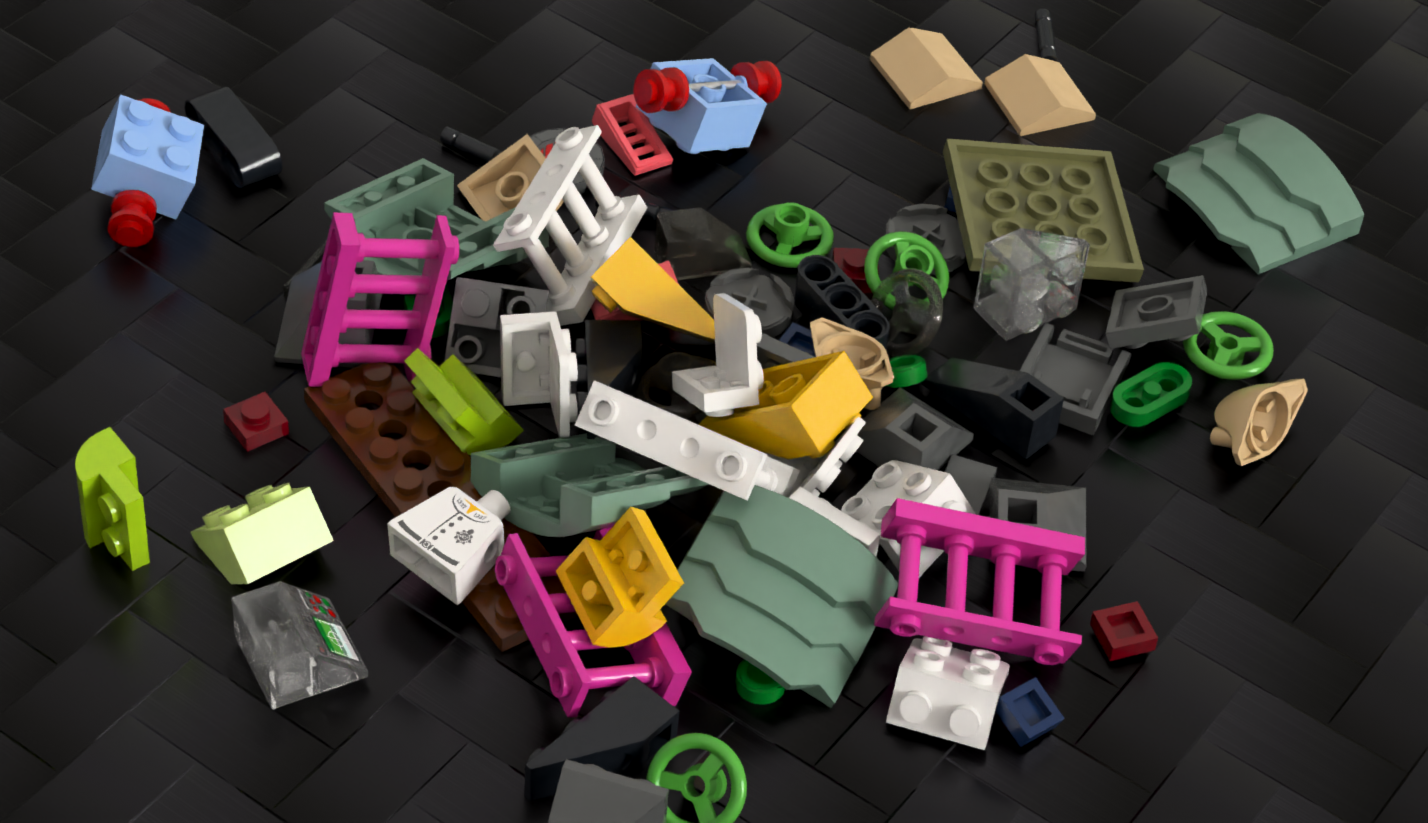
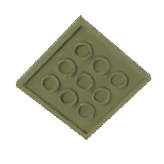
(1045, 191)

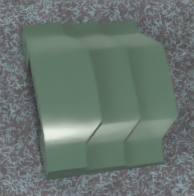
(1265, 191)
(406, 208)
(573, 484)
(783, 590)

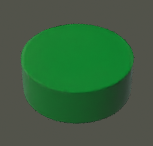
(907, 370)
(756, 685)

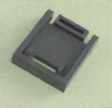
(1079, 373)

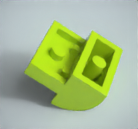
(461, 404)
(111, 498)

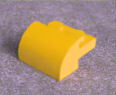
(621, 581)

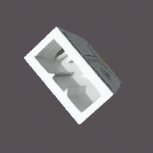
(450, 539)

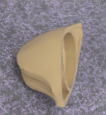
(864, 352)
(1257, 418)

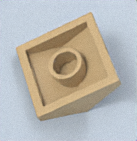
(924, 68)
(1038, 95)
(504, 179)

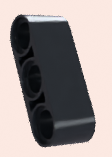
(234, 137)
(829, 293)

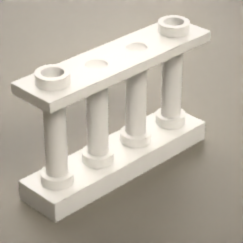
(601, 235)
(682, 444)

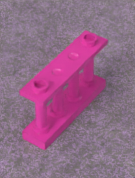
(339, 282)
(988, 538)
(656, 657)

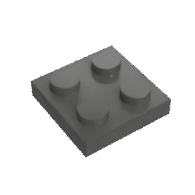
(1157, 312)

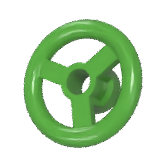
(792, 227)
(910, 251)
(1227, 350)
(709, 771)

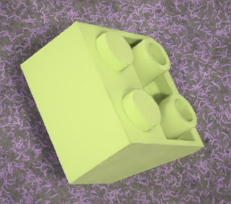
(264, 533)

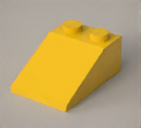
(647, 292)
(798, 408)

